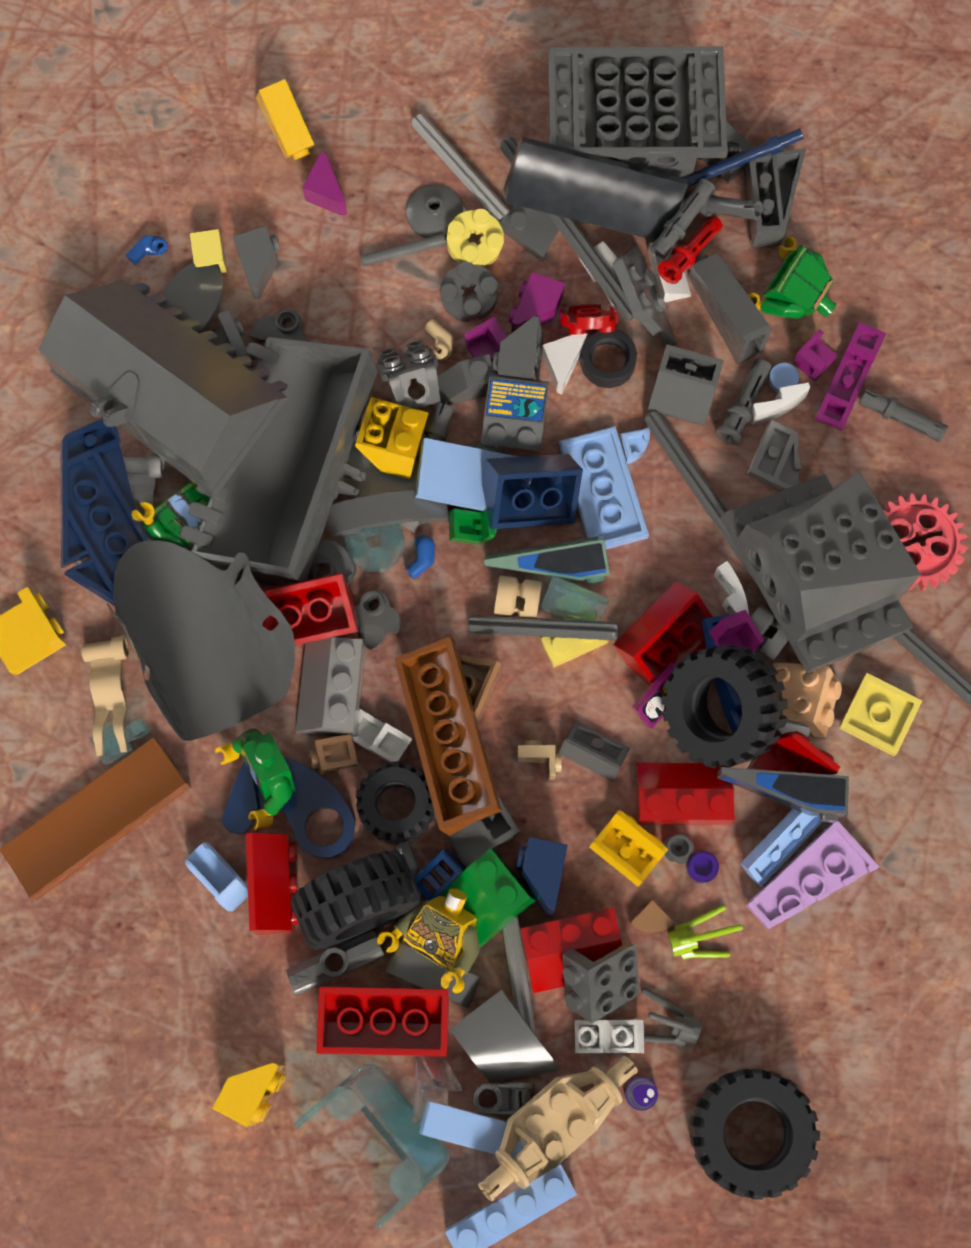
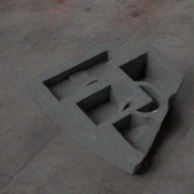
(502, 1041)

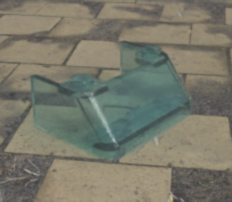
(392, 1115)

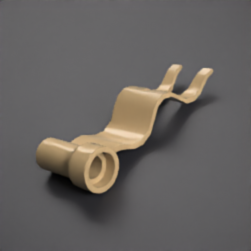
(106, 687)

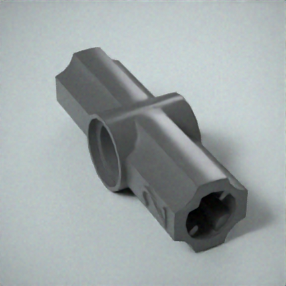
(316, 971)

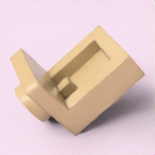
(535, 752)

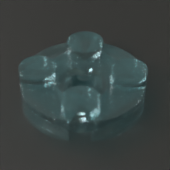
(376, 558)

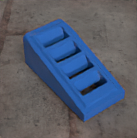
(452, 861)

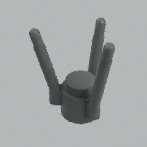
(684, 1028)

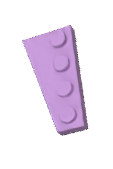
(818, 870)

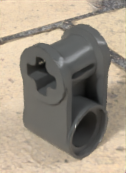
(506, 1097)

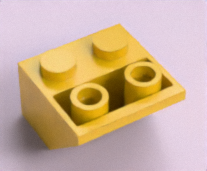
(391, 436)
(246, 1094)

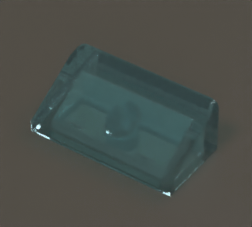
(573, 601)

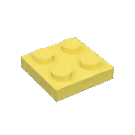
(880, 714)

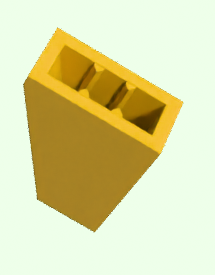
(285, 120)

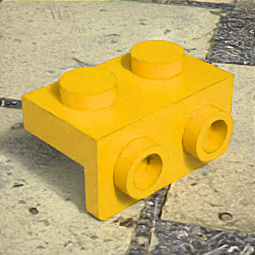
(629, 847)

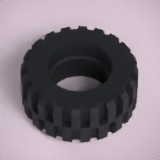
(689, 713)
(355, 899)
(798, 1142)

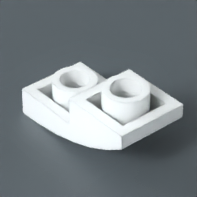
(609, 1036)

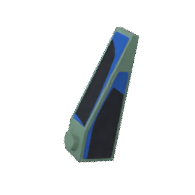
(568, 559)

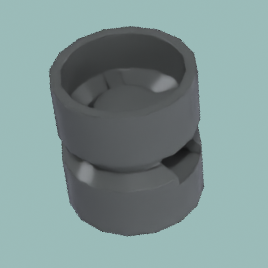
(763, 619)

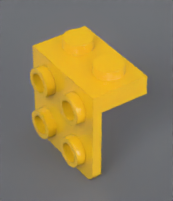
(28, 633)

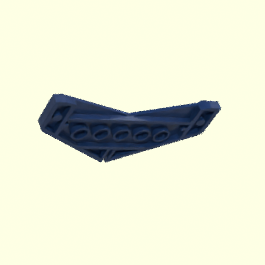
(95, 507)

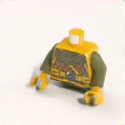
(441, 933)

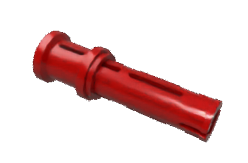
(684, 255)

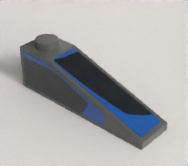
(805, 792)

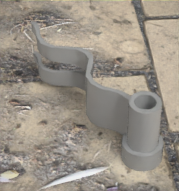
(142, 479)

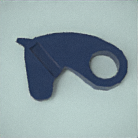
(311, 795)

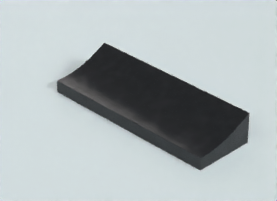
(592, 189)

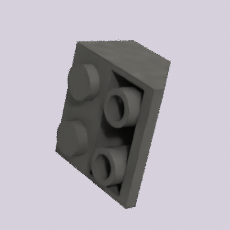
(685, 385)
(484, 834)

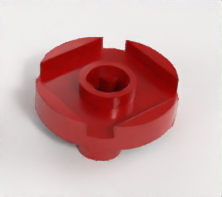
(588, 317)

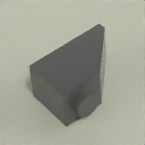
(257, 257)
(465, 380)

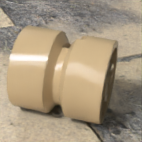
(507, 593)

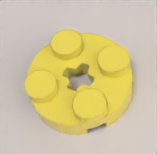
(481, 224)

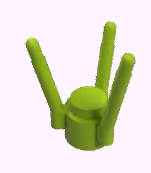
(684, 940)

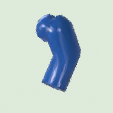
(147, 246)
(425, 556)

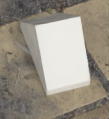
(562, 358)

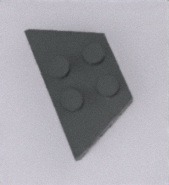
(642, 296)

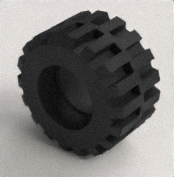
(376, 784)

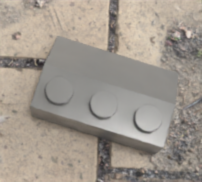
(331, 687)

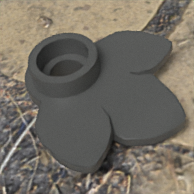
(273, 327)
(376, 623)

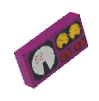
(649, 704)

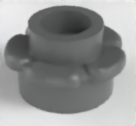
(679, 840)

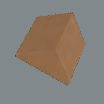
(481, 679)

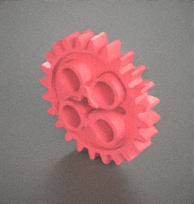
(906, 518)

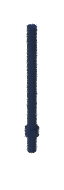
(772, 145)

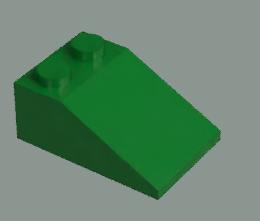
(492, 894)

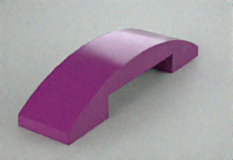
(850, 376)

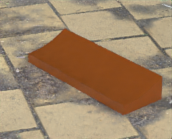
(447, 736)
(94, 819)

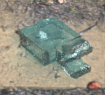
(111, 748)

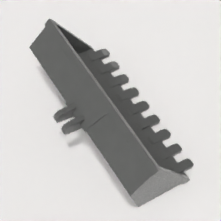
(161, 379)
(296, 468)

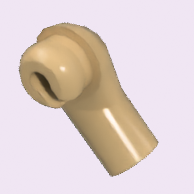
(443, 339)

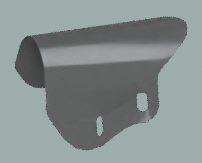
(201, 637)

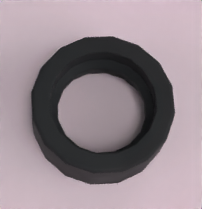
(603, 379)

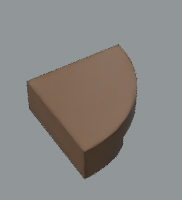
(652, 919)

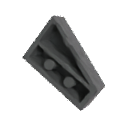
(774, 184)

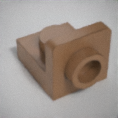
(332, 754)

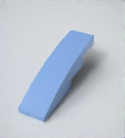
(464, 1128)

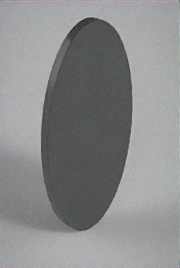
(196, 293)

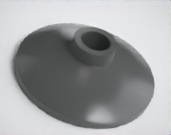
(428, 221)

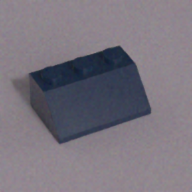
(531, 490)
(542, 871)

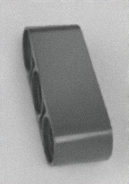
(420, 971)

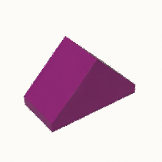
(322, 187)

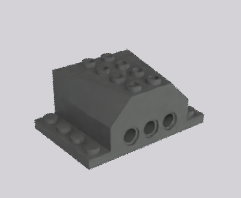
(640, 104)
(826, 566)

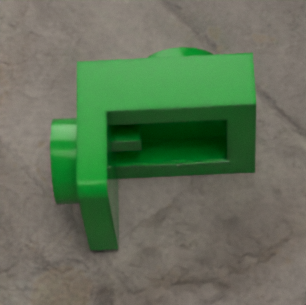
(470, 527)

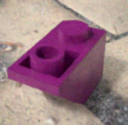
(539, 298)

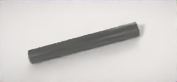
(403, 250)

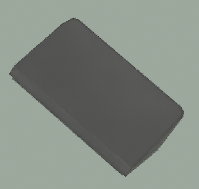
(594, 750)

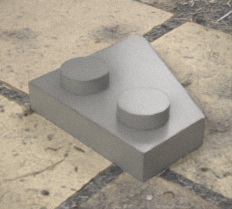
(777, 457)

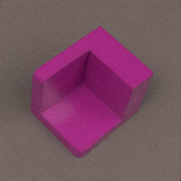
(485, 338)
(814, 357)
(737, 631)

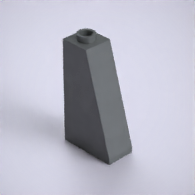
(730, 308)

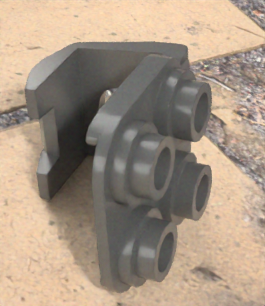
(418, 363)

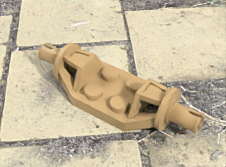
(555, 1125)

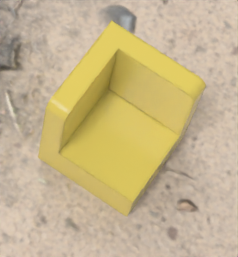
(208, 249)

